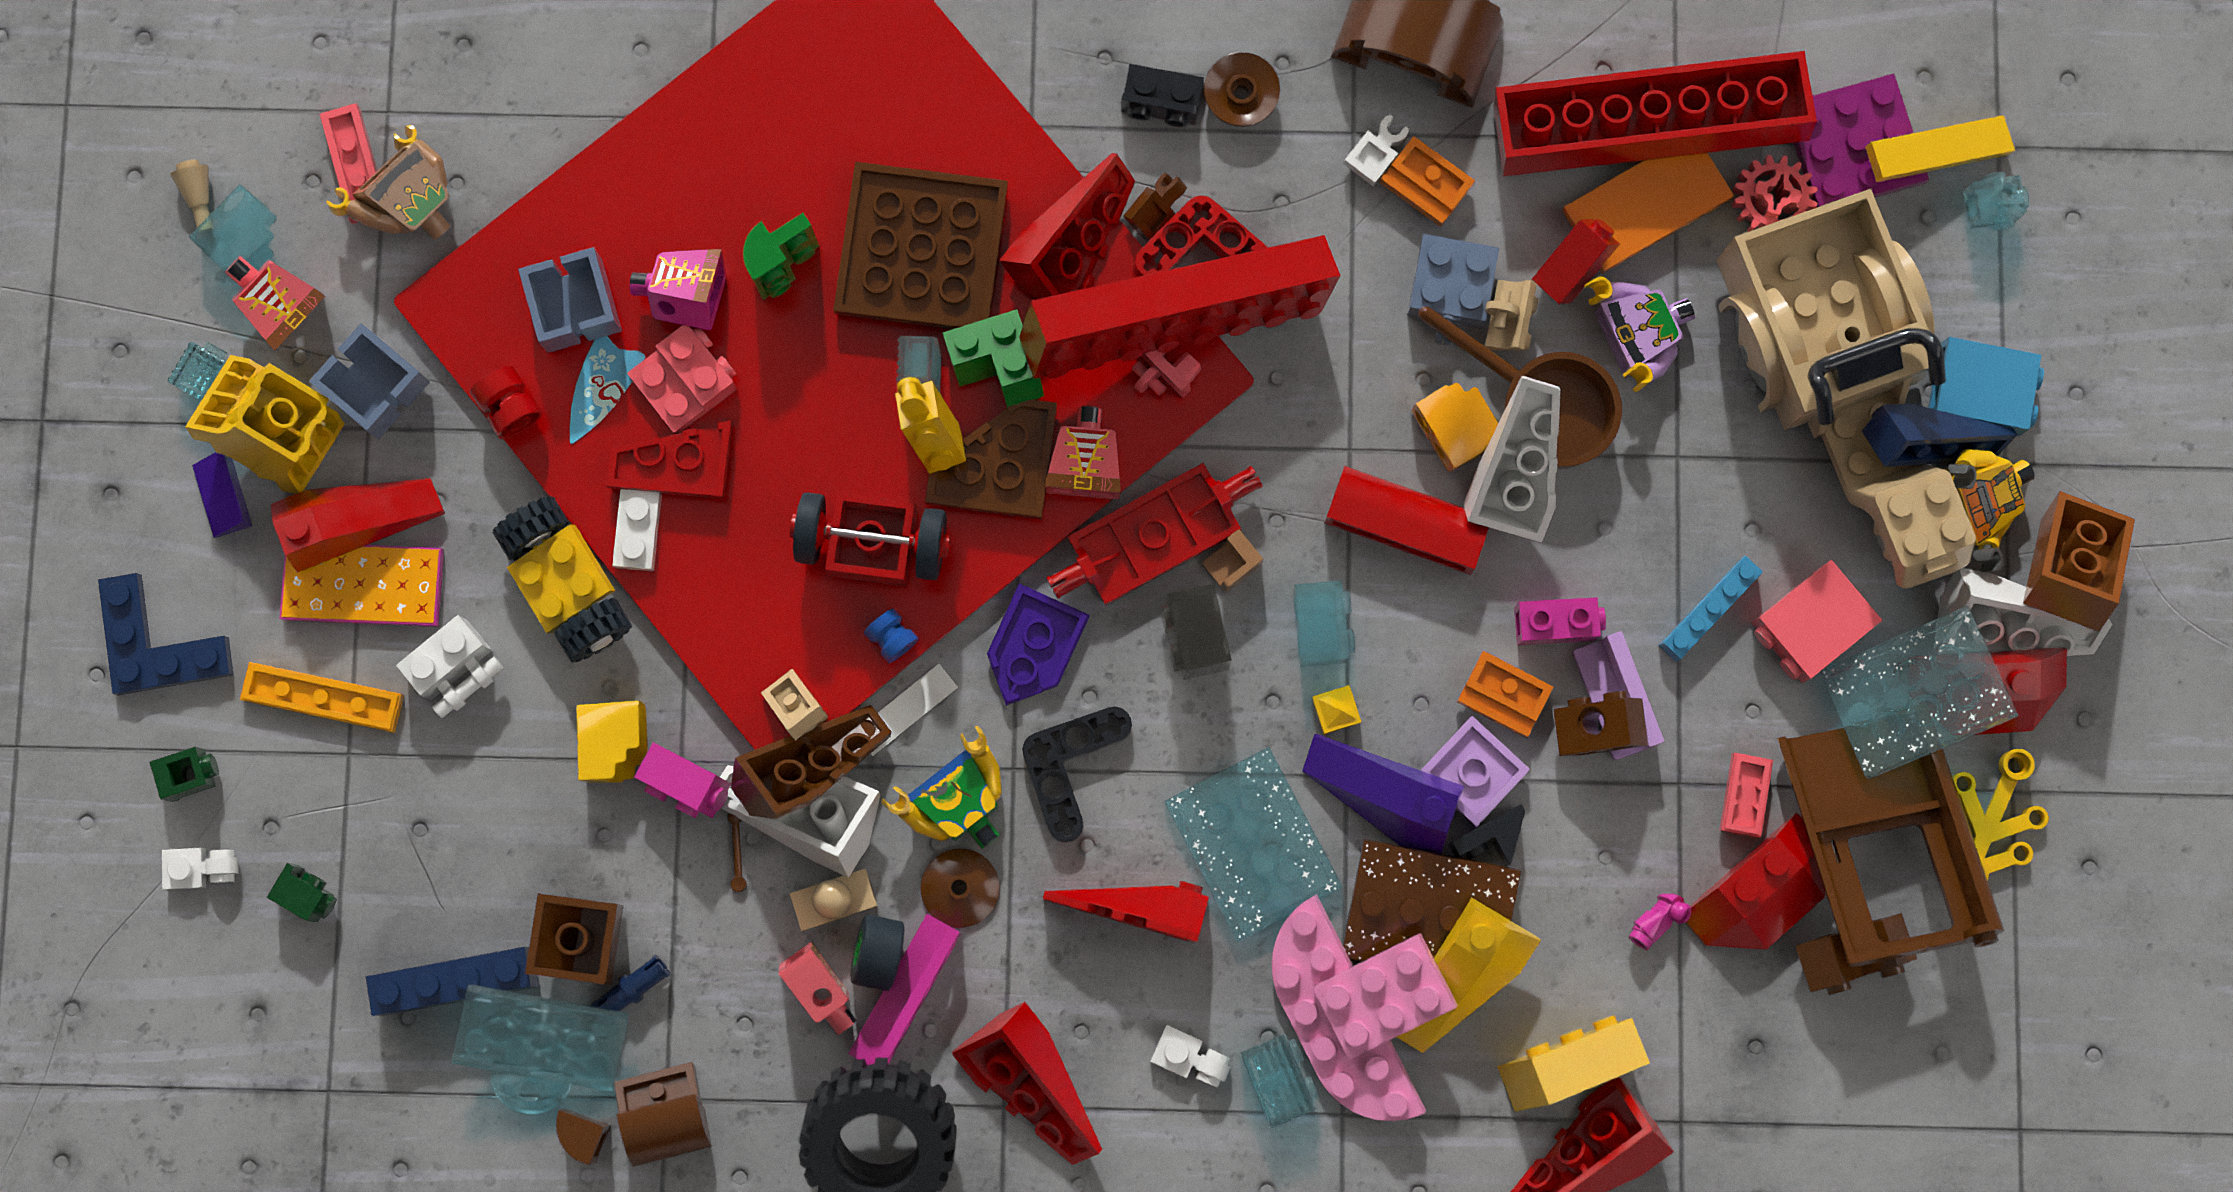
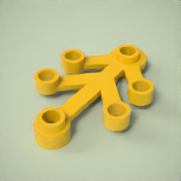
(1987, 826)

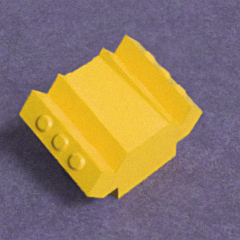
(266, 422)

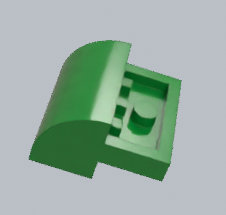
(771, 254)

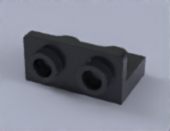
(1162, 95)

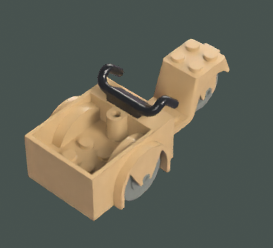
(1833, 332)

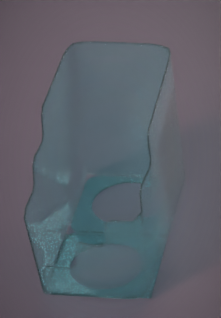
(237, 229)

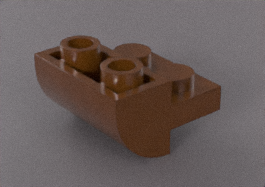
(661, 1114)

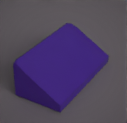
(221, 494)

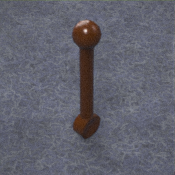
(738, 883)

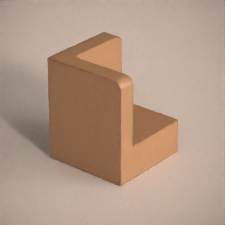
(1233, 561)

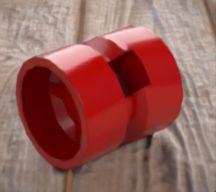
(504, 398)

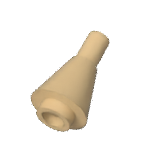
(193, 185)

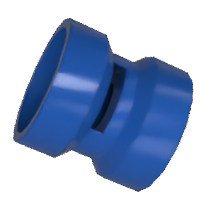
(891, 635)

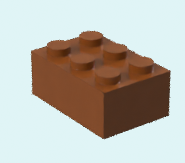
(2079, 561)

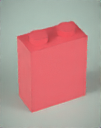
(1815, 622)

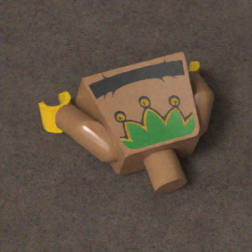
(401, 192)

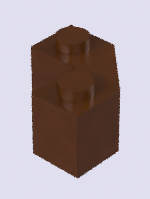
(1827, 964)

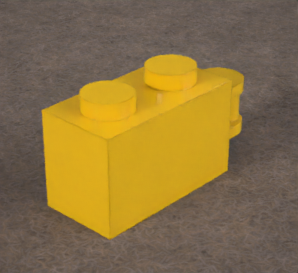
(929, 425)

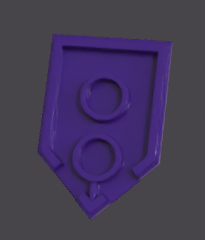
(1034, 644)

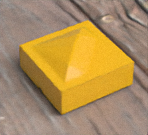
(1336, 709)

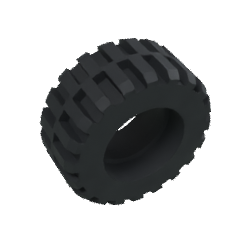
(886, 1092)

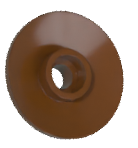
(1245, 72)
(981, 891)

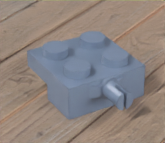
(1454, 280)

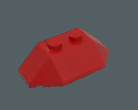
(2033, 682)
(1761, 893)

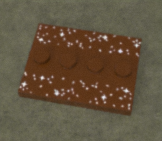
(1418, 892)

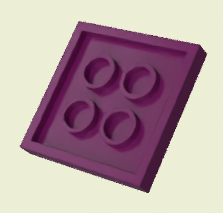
(1844, 126)

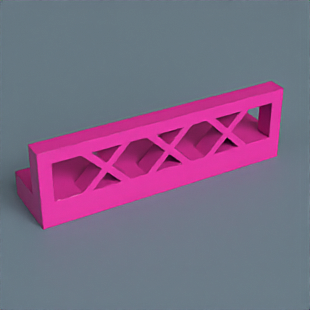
(912, 984)

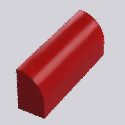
(1406, 520)

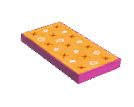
(367, 588)

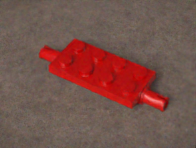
(1154, 533)

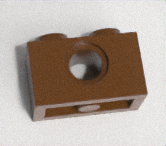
(1622, 727)

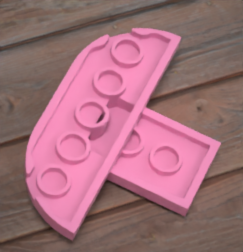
(1353, 1012)

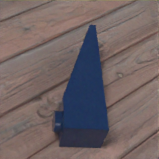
(1929, 436)

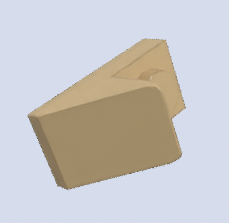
(794, 704)

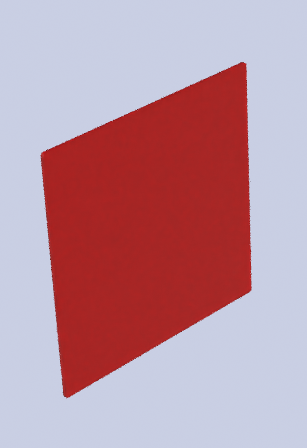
(752, 138)

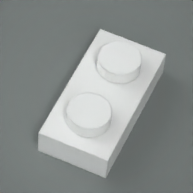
(637, 530)

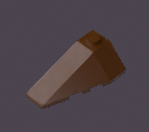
(799, 771)

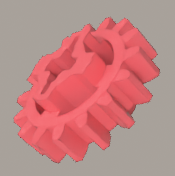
(1759, 193)

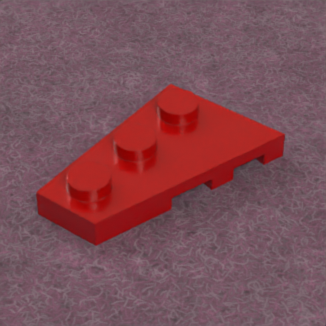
(675, 464)

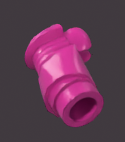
(1658, 920)

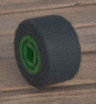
(877, 952)

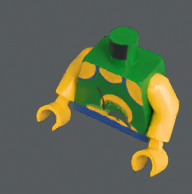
(956, 797)

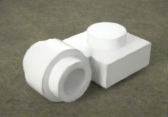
(189, 868)
(1180, 1051)

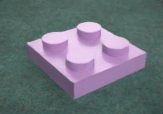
(1479, 764)

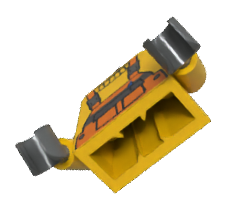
(1991, 499)

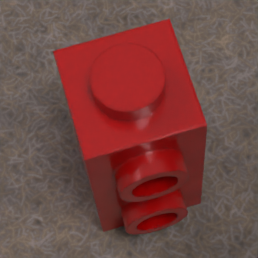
(1576, 260)

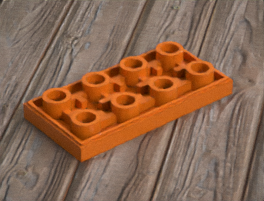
(1652, 202)

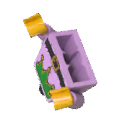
(1639, 327)

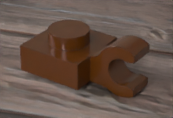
(1153, 206)

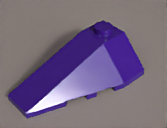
(1395, 798)

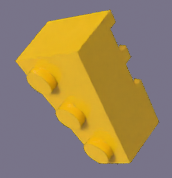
(1573, 1064)

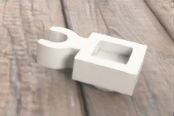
(1374, 154)

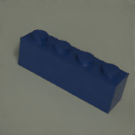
(448, 981)

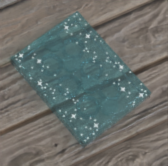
(1918, 692)
(1252, 843)

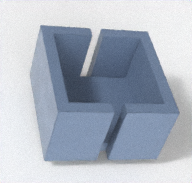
(571, 303)
(372, 384)

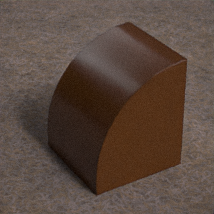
(581, 1135)

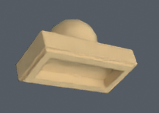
(833, 900)

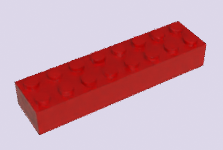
(1654, 113)
(1178, 307)

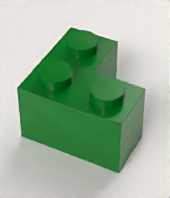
(990, 350)

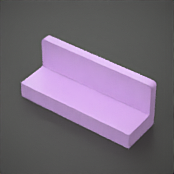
(1610, 668)

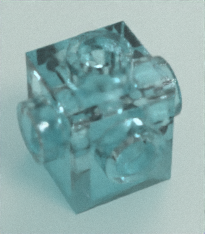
(1996, 201)

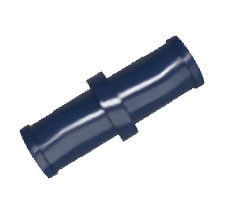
(633, 987)

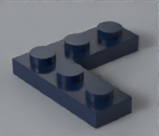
(130, 657)

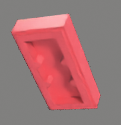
(1746, 795)

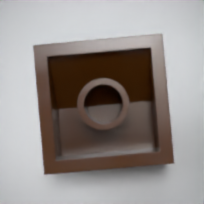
(574, 939)

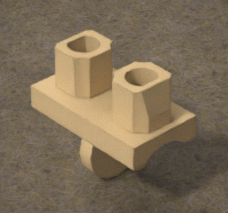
(1511, 315)

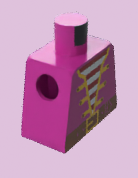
(683, 287)

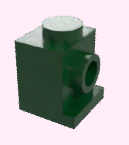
(171, 772)
(302, 895)

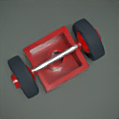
(870, 538)

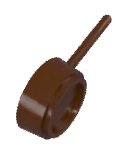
(1588, 393)

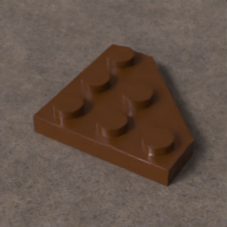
(1002, 466)

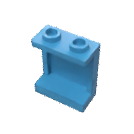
(1989, 384)

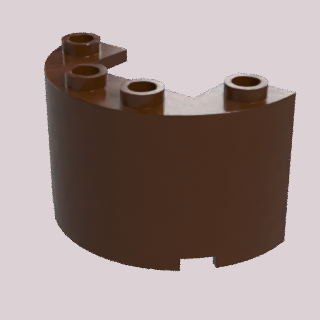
(1425, 37)

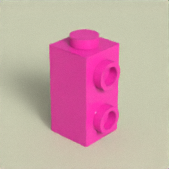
(1559, 621)
(682, 780)

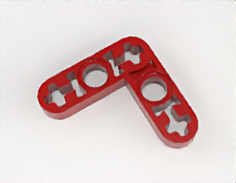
(1204, 231)

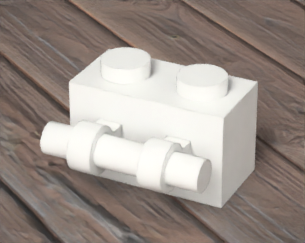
(444, 660)

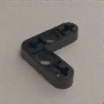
(1063, 752)

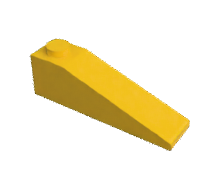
(1476, 963)

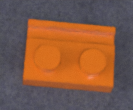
(1427, 181)
(1504, 694)

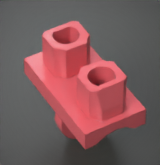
(1176, 375)

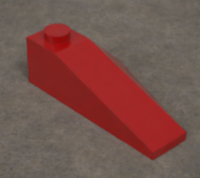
(1069, 237)
(341, 519)
(1160, 909)
(1024, 1068)
(1602, 1147)

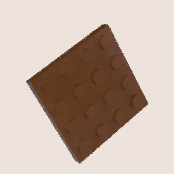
(920, 246)

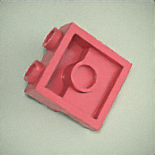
(683, 378)

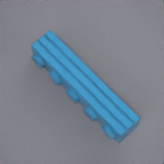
(1710, 608)

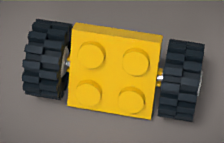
(561, 579)

